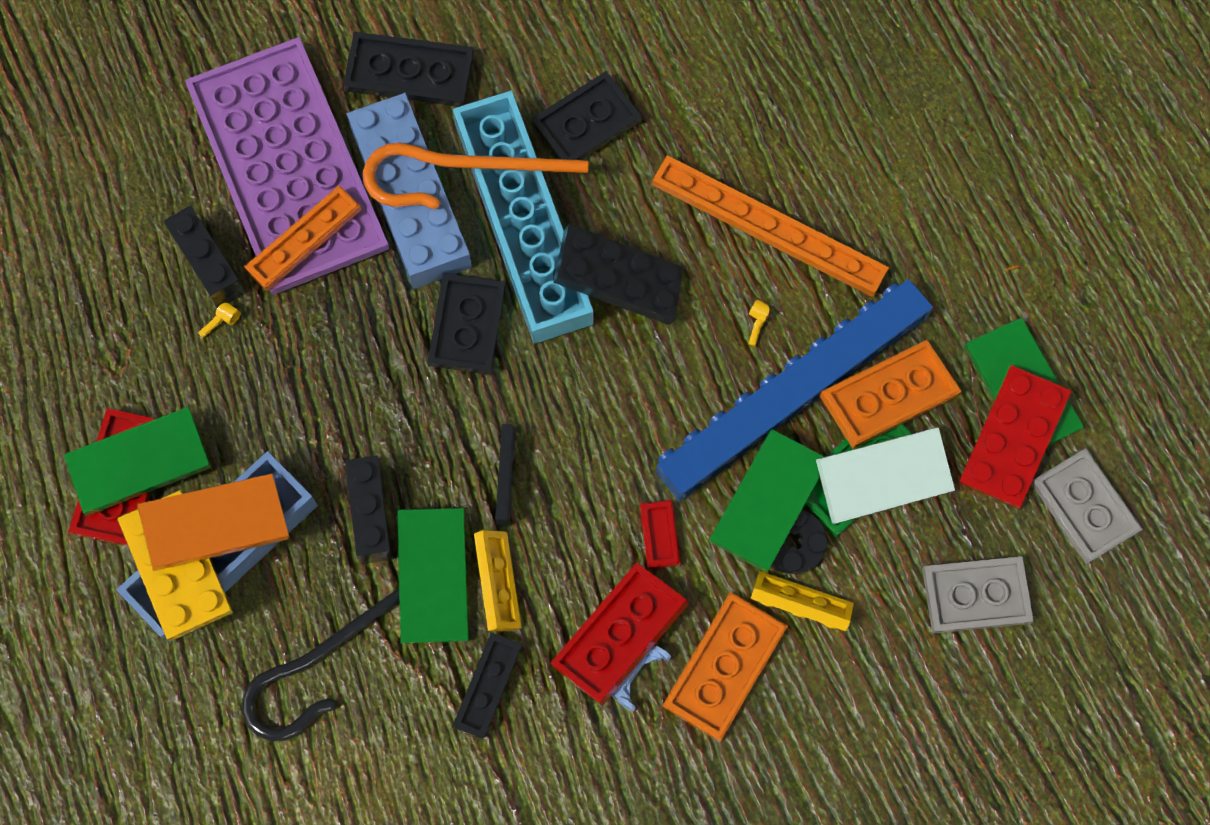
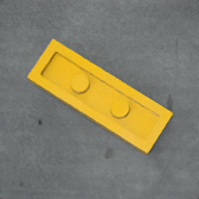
(497, 581)
(802, 601)

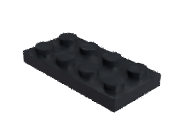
(409, 66)
(618, 274)

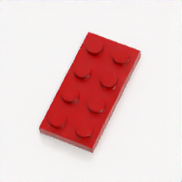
(1015, 437)
(104, 524)
(619, 633)

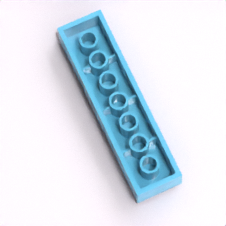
(521, 217)

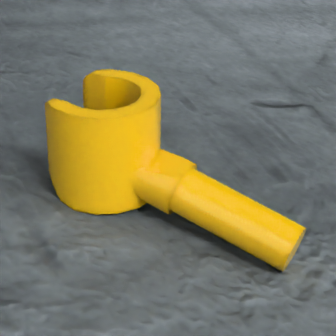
(224, 312)
(760, 312)

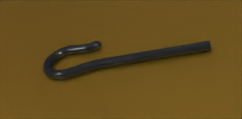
(301, 663)

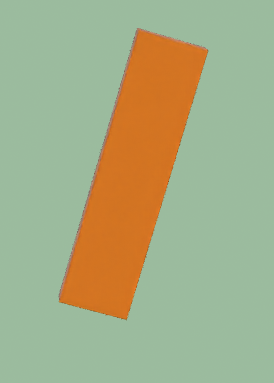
(303, 238)

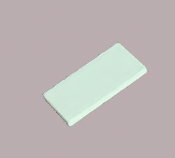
(885, 475)

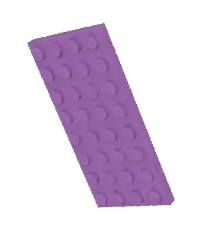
(283, 154)

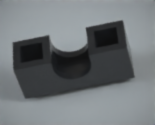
(204, 256)
(368, 510)

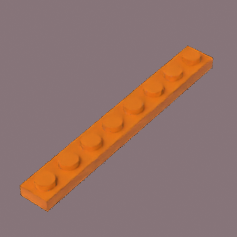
(770, 226)

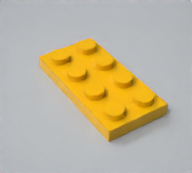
(182, 594)

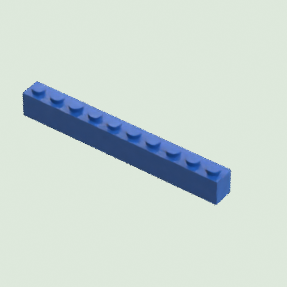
(792, 390)

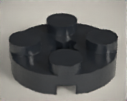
(812, 549)

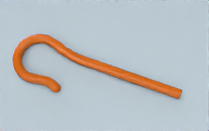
(451, 160)

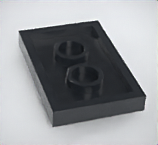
(586, 119)
(466, 324)

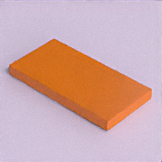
(890, 393)
(212, 522)
(724, 666)

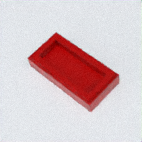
(659, 535)

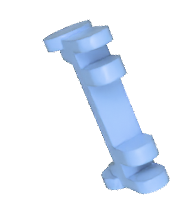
(622, 694)

